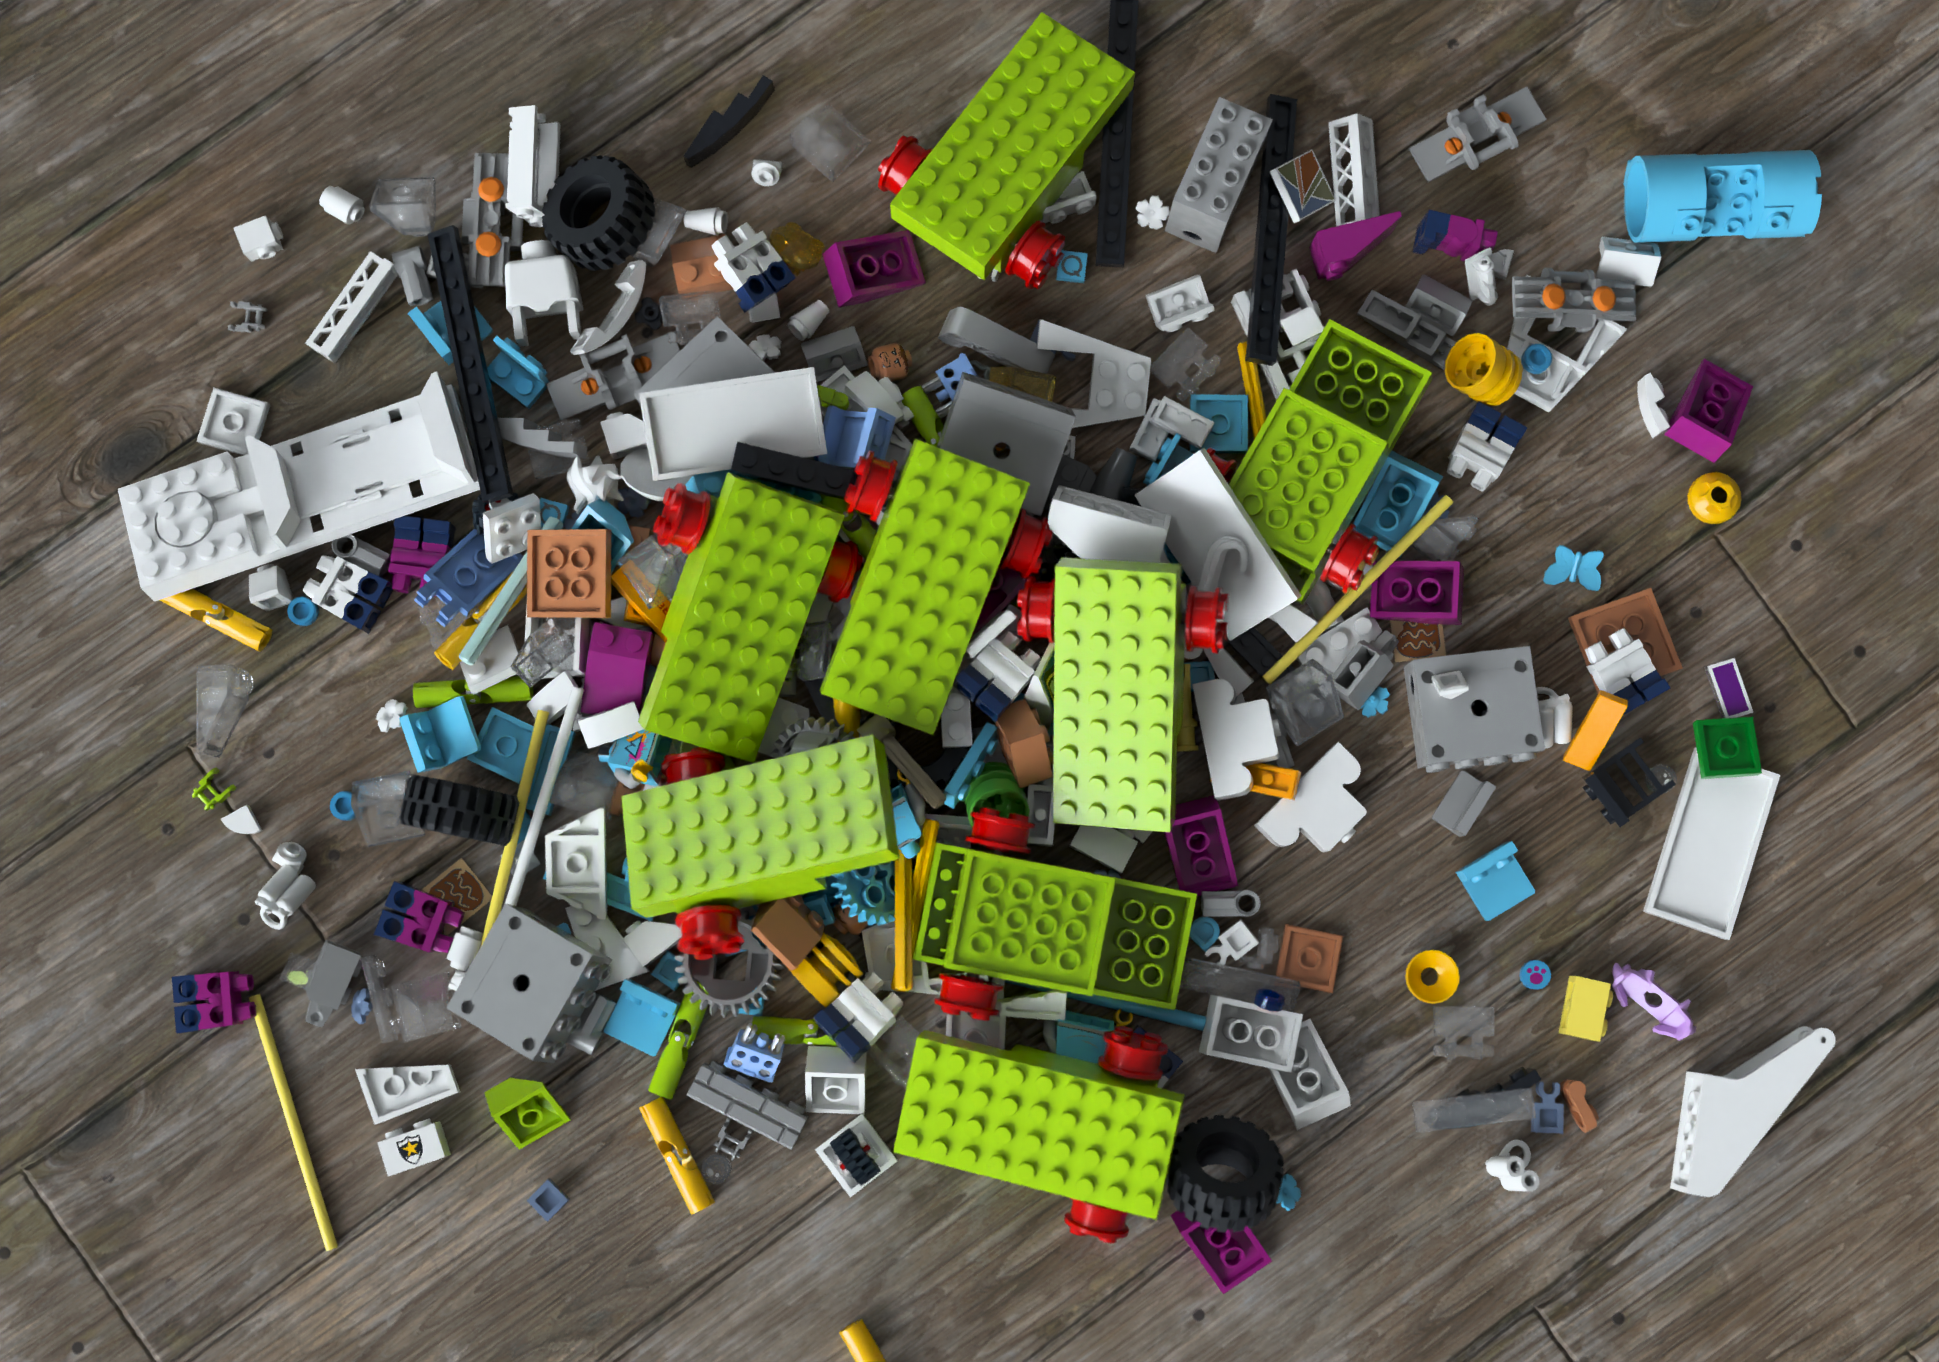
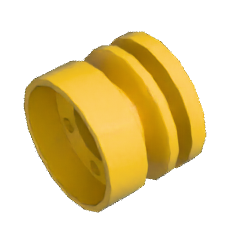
(1483, 369)
(825, 969)

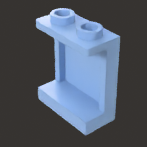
(854, 434)

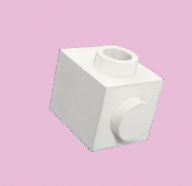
(259, 238)

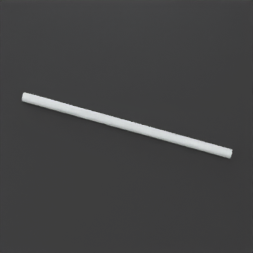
(544, 796)

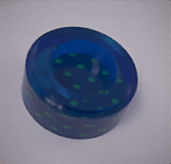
(1269, 1000)

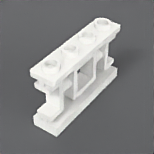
(1273, 373)

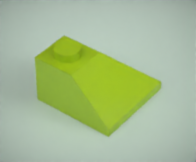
(525, 1110)

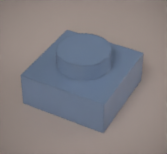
(548, 1199)

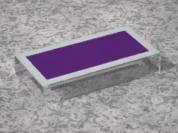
(1728, 689)

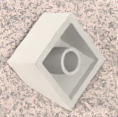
(834, 1081)

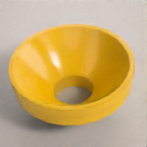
(1705, 507)
(1446, 972)

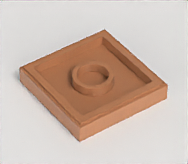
(1309, 957)

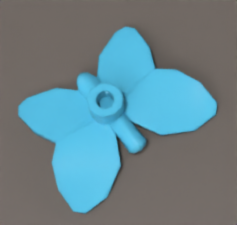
(1575, 565)

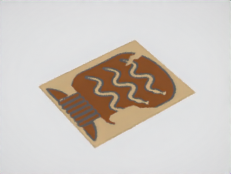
(1417, 640)
(462, 888)

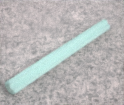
(501, 605)

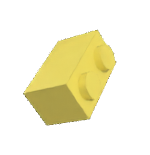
(1585, 1008)

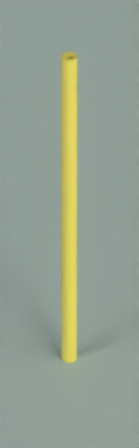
(1402, 545)
(522, 795)
(294, 1124)

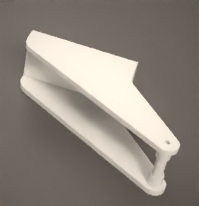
(1732, 1112)

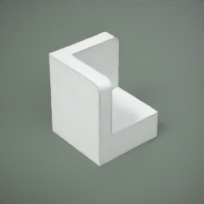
(1302, 326)

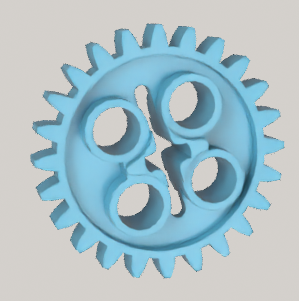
(871, 881)

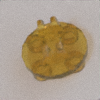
(796, 247)

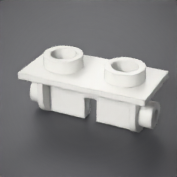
(1481, 277)

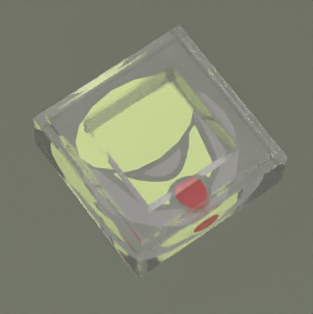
(297, 970)

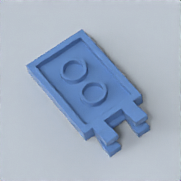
(464, 578)

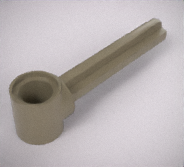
(885, 733)

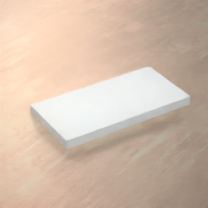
(700, 424)
(1206, 510)
(1710, 850)

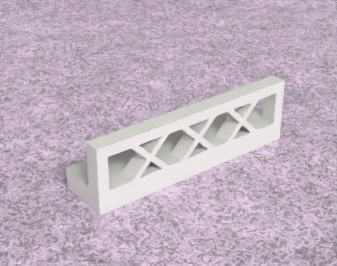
(1361, 166)
(357, 310)

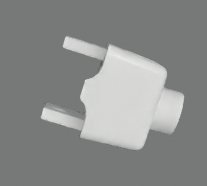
(542, 287)

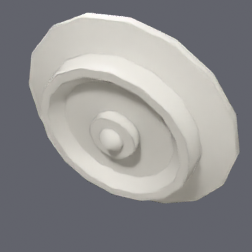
(638, 475)

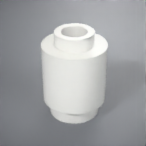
(342, 204)
(464, 948)

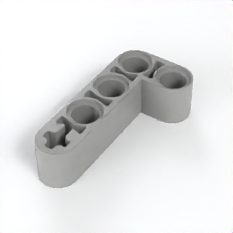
(981, 334)

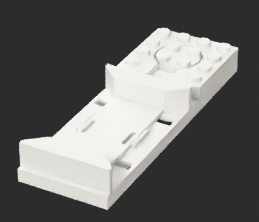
(258, 506)

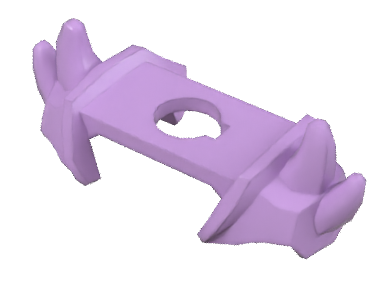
(1671, 1014)

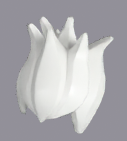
(593, 482)

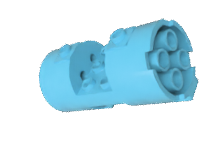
(1722, 195)

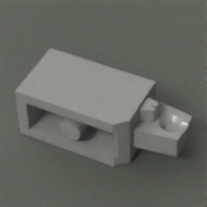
(1365, 669)
(330, 981)

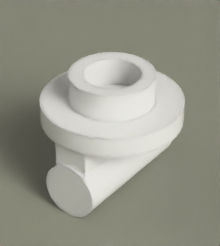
(766, 172)
(290, 854)

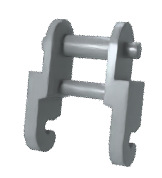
(249, 307)
(741, 1143)

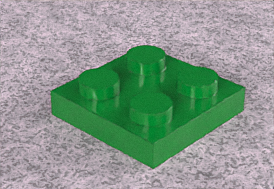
(1727, 747)

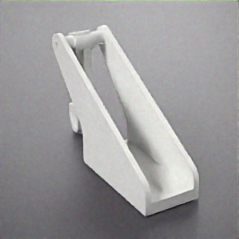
(1126, 532)

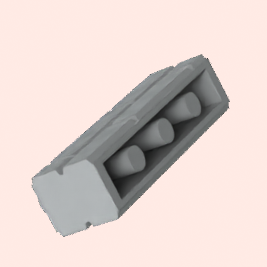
(747, 1104)

